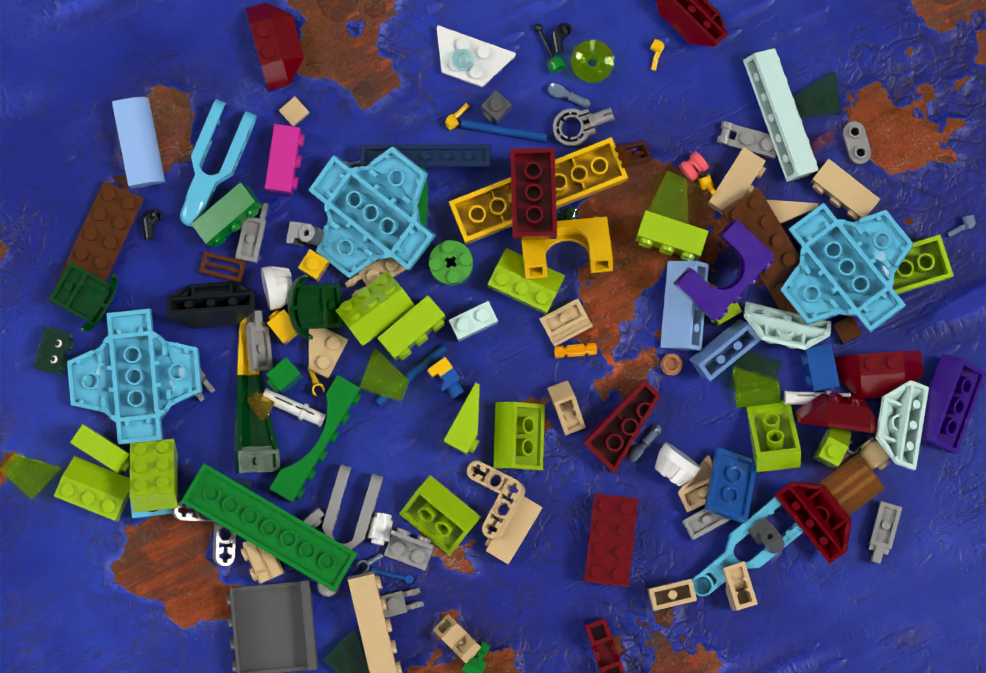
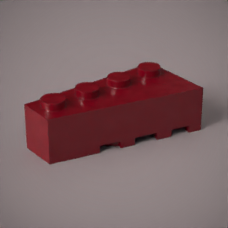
(619, 428)

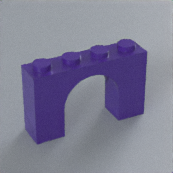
(753, 259)

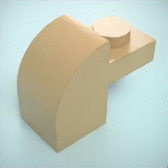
(457, 638)

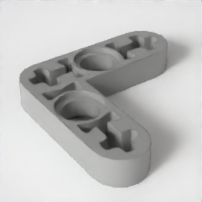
(217, 528)

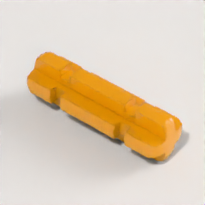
(575, 350)

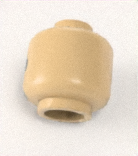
(874, 454)

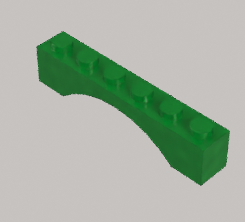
(291, 479)

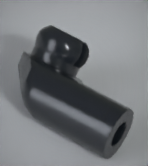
(559, 36)
(150, 222)

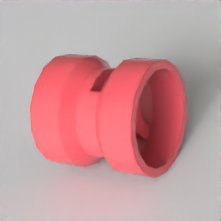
(693, 166)

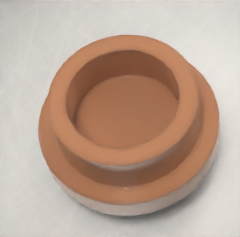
(671, 364)

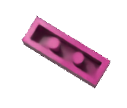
(284, 159)

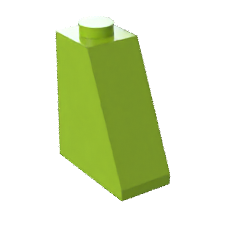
(833, 447)
(101, 449)

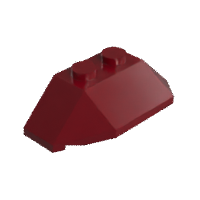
(694, 20)
(276, 44)
(878, 373)
(838, 412)
(818, 517)

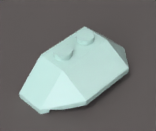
(785, 327)
(902, 423)

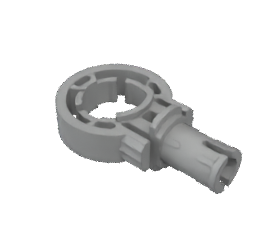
(595, 119)

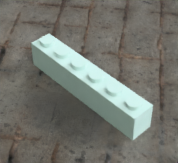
(780, 114)

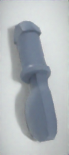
(558, 91)
(636, 451)

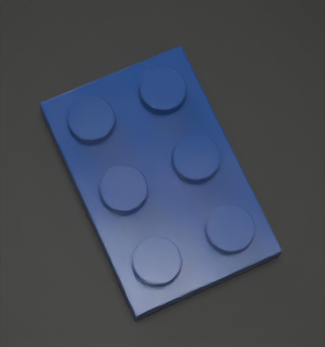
(730, 485)

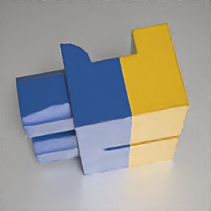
(448, 376)

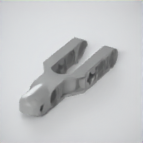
(364, 519)

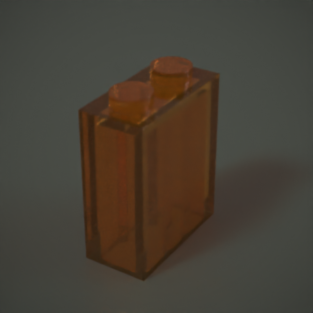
(853, 484)

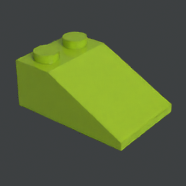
(464, 430)
(773, 437)

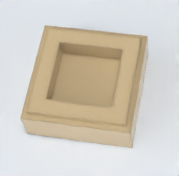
(294, 111)

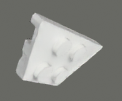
(487, 57)

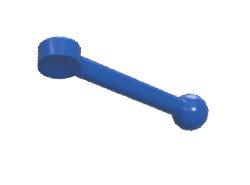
(408, 579)

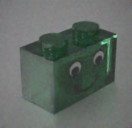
(54, 351)

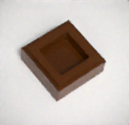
(847, 329)

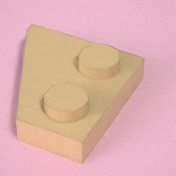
(325, 351)

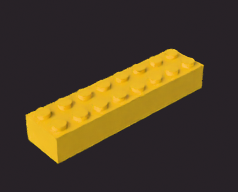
(577, 177)

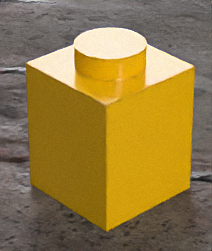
(314, 265)
(282, 326)

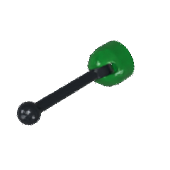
(555, 62)

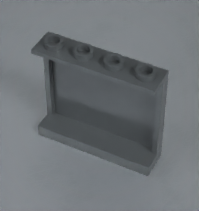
(272, 628)

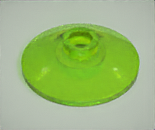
(592, 50)

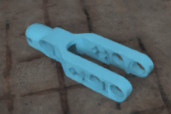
(204, 185)
(713, 575)

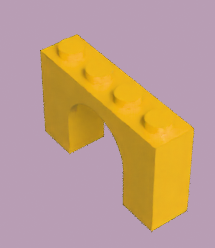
(589, 232)

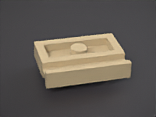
(566, 322)

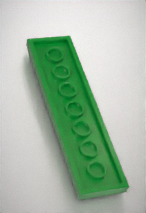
(269, 527)

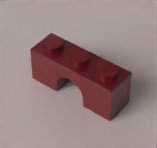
(603, 647)

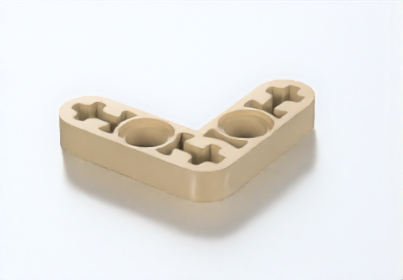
(503, 490)

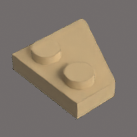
(694, 491)

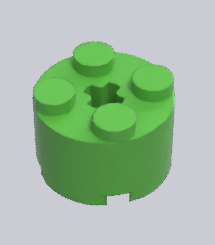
(447, 251)

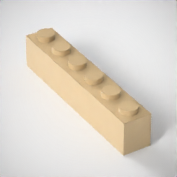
(372, 623)

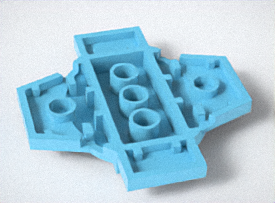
(372, 212)
(847, 267)
(134, 376)

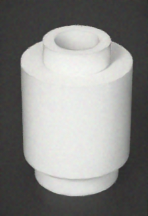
(380, 528)

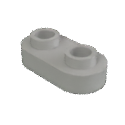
(857, 142)

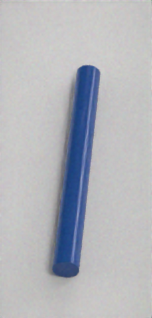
(501, 130)
(413, 373)

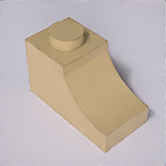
(566, 407)
(739, 586)

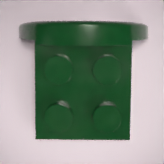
(84, 294)
(313, 306)

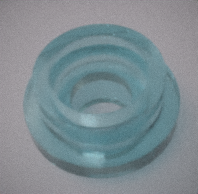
(463, 53)

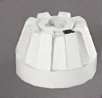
(276, 285)
(675, 465)

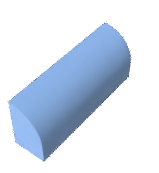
(138, 142)
(681, 317)

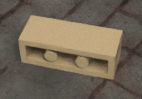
(738, 179)
(844, 191)
(520, 524)

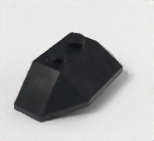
(211, 304)

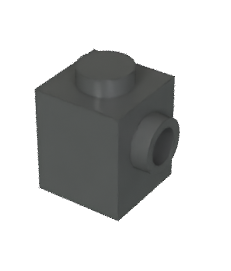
(495, 108)

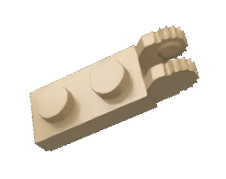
(370, 273)

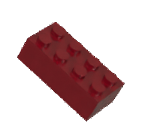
(533, 193)
(611, 540)

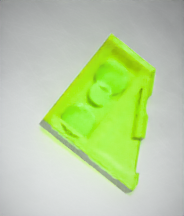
(672, 198)
(384, 378)
(754, 389)
(29, 474)

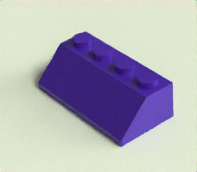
(951, 402)

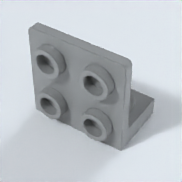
(408, 549)

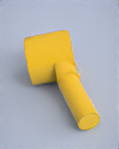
(658, 47)
(451, 121)
(707, 183)
(315, 382)

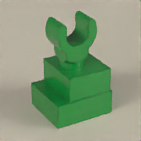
(476, 664)

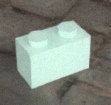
(473, 321)

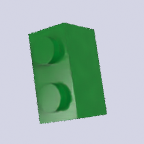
(283, 376)

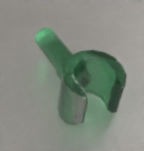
(571, 213)

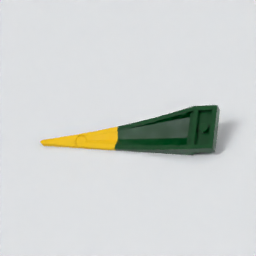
(254, 439)

